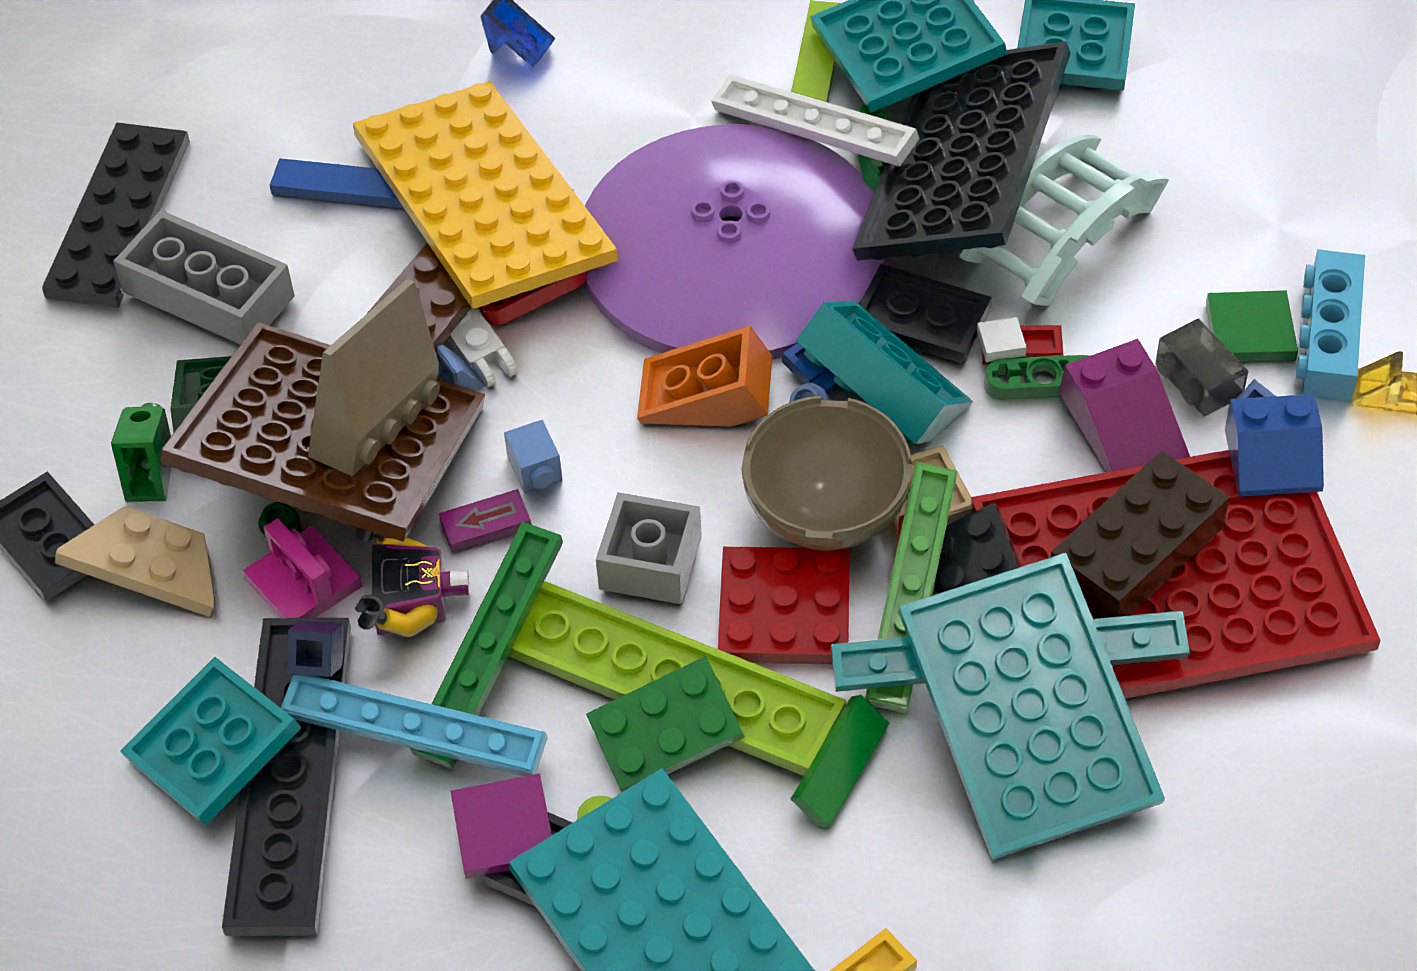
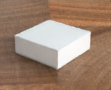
(1001, 339)

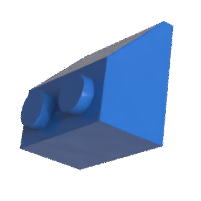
(1275, 445)

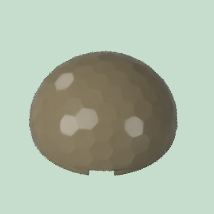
(826, 472)

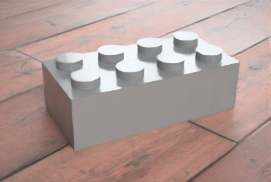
(203, 277)

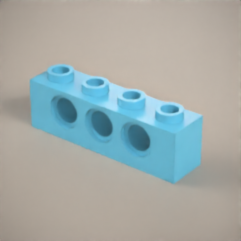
(1333, 325)

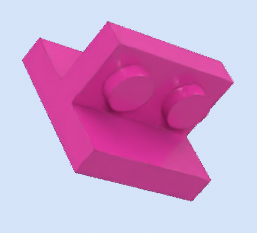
(300, 573)

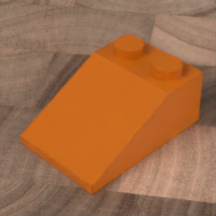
(708, 382)

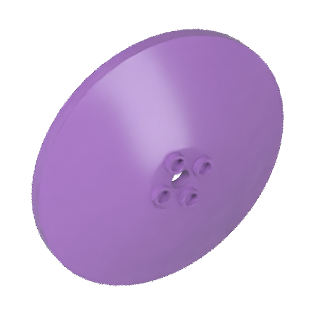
(697, 276)

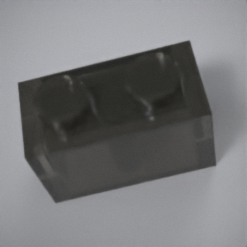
(1200, 367)

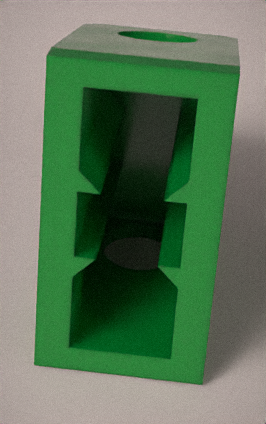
(142, 435)

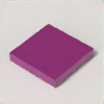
(499, 822)

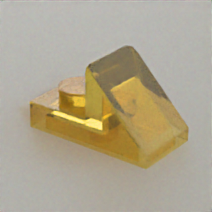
(1386, 387)

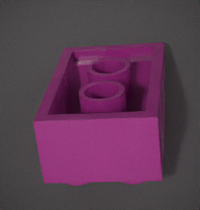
(1122, 407)

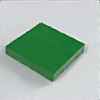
(1253, 324)

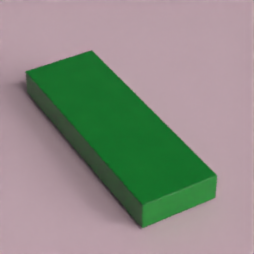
(840, 761)

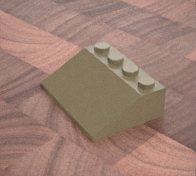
(374, 382)

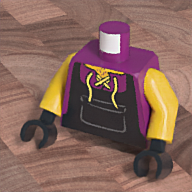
(407, 586)

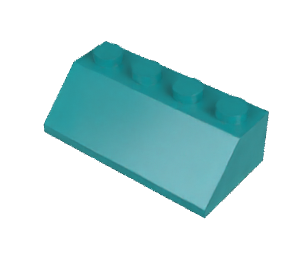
(882, 370)

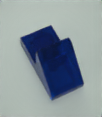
(511, 25)

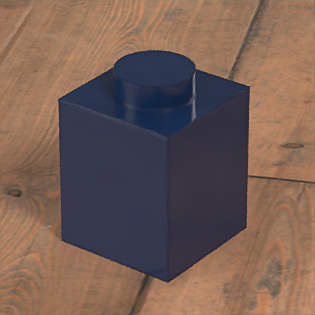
(315, 648)

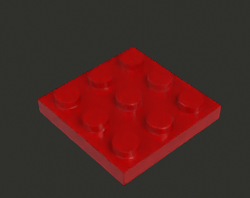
(783, 603)

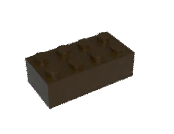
(1143, 536)

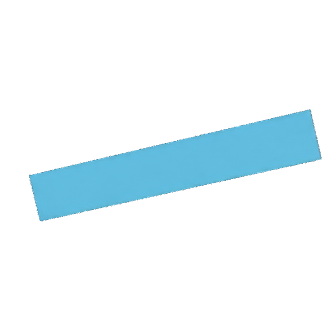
(415, 724)

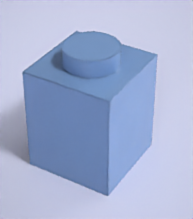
(533, 456)

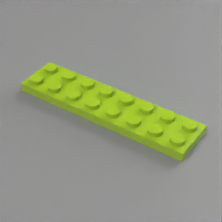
(620, 653)

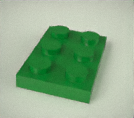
(665, 724)

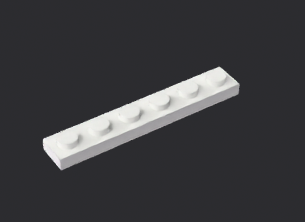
(815, 120)

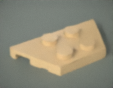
(145, 557)

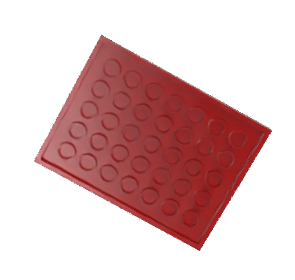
(1251, 600)

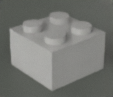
(649, 548)

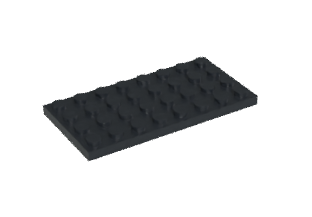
(970, 158)

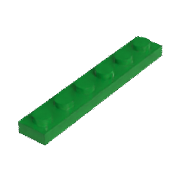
(496, 625)

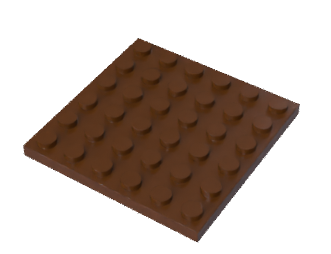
(257, 434)

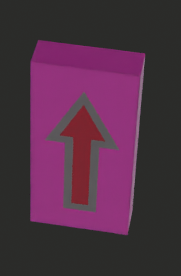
(484, 520)

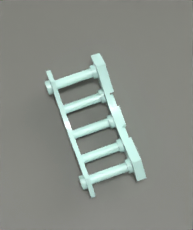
(1124, 196)

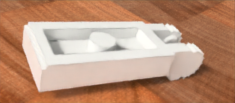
(480, 346)

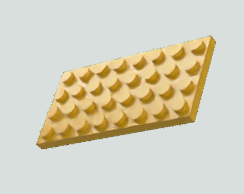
(484, 194)

